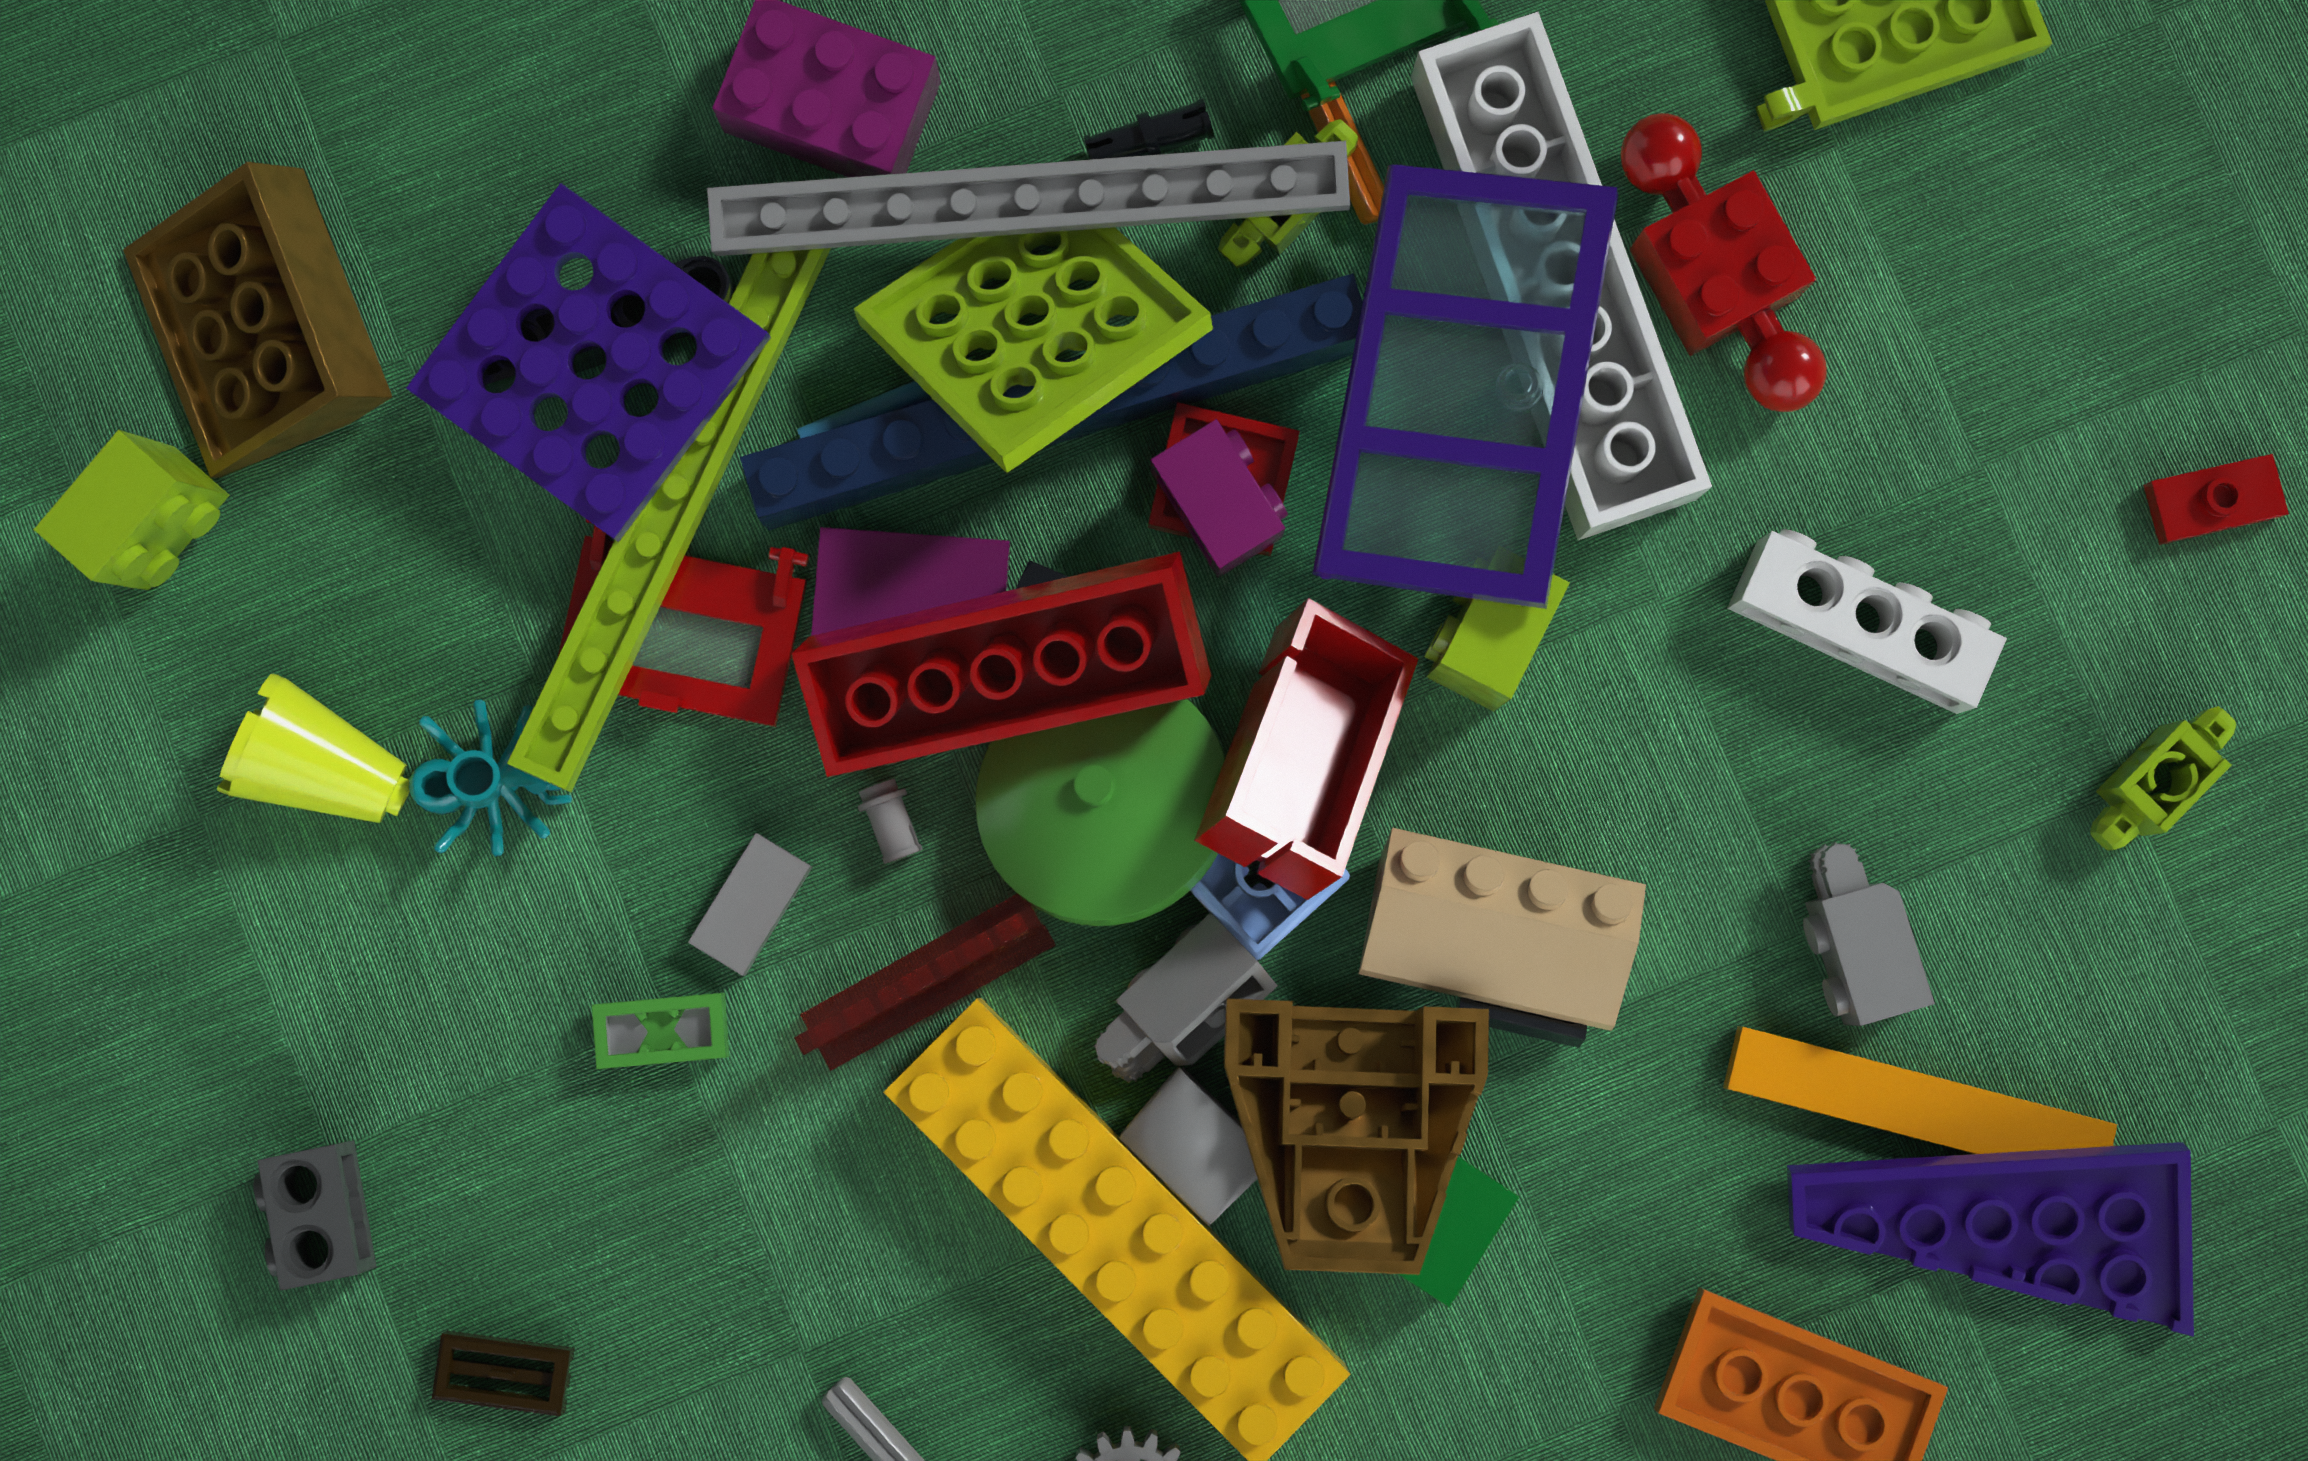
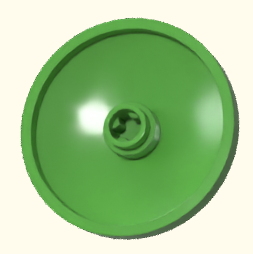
(1101, 812)

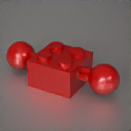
(1722, 263)

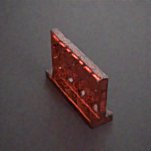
(924, 982)

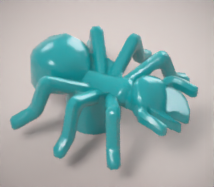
(477, 782)

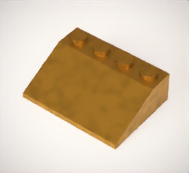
(256, 318)

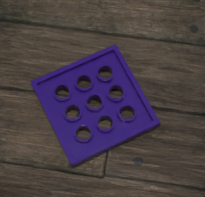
(530, 281)

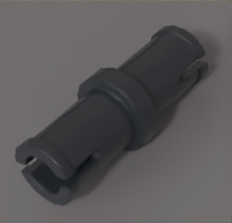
(1153, 134)

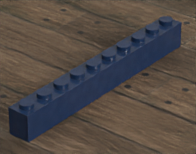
(928, 445)

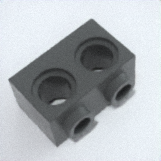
(334, 1212)

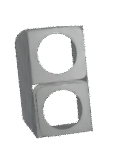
(1192, 1145)

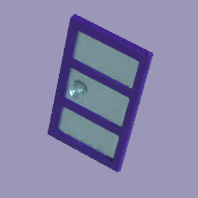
(1466, 384)

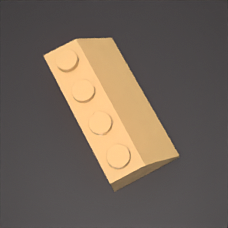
(1502, 929)

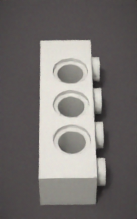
(1964, 642)

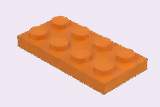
(1793, 1390)

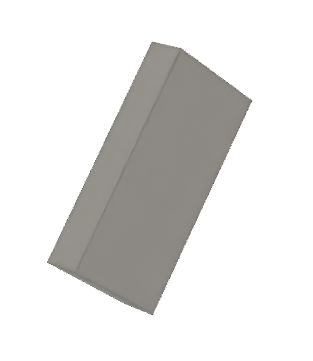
(750, 904)

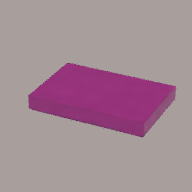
(891, 574)

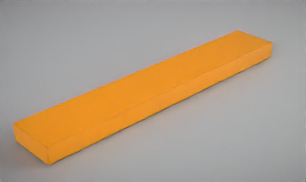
(1902, 1099)

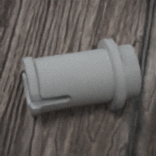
(889, 820)

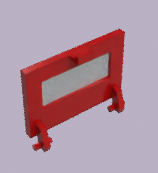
(717, 637)

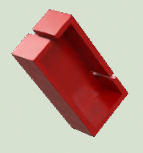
(1307, 750)

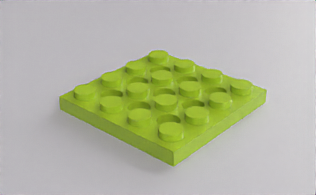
(1025, 355)

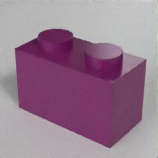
(1219, 497)

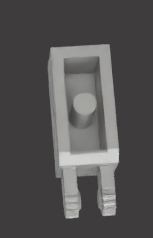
(1862, 941)
(1181, 1001)

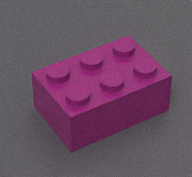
(826, 92)

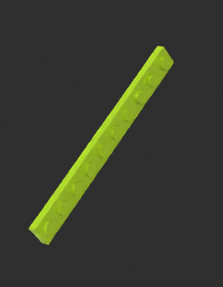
(650, 552)

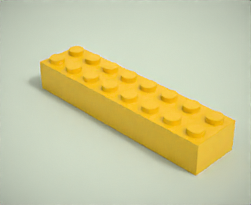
(1118, 1232)

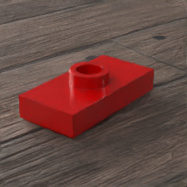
(2216, 499)

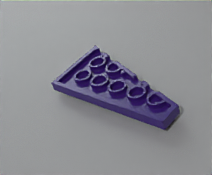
(2044, 1223)

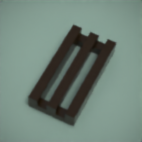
(558, 1378)

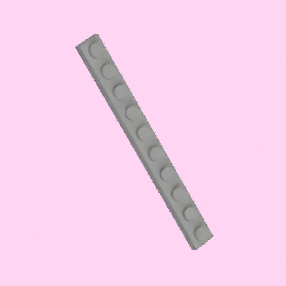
(1029, 198)

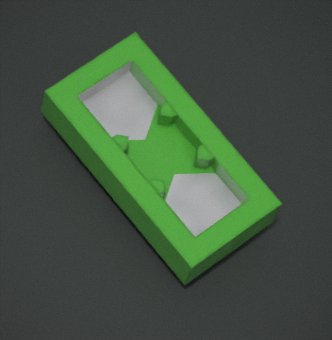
(660, 1030)

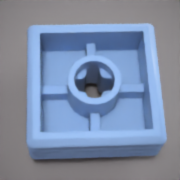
(1255, 914)

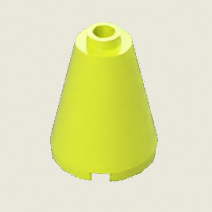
(311, 759)

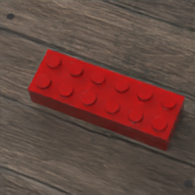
(1003, 665)

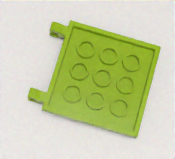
(1883, 51)

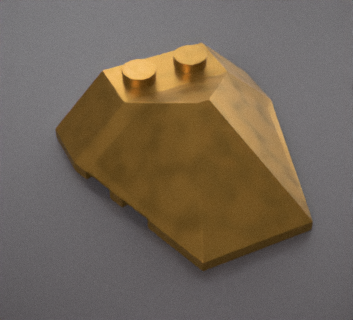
(1354, 1124)

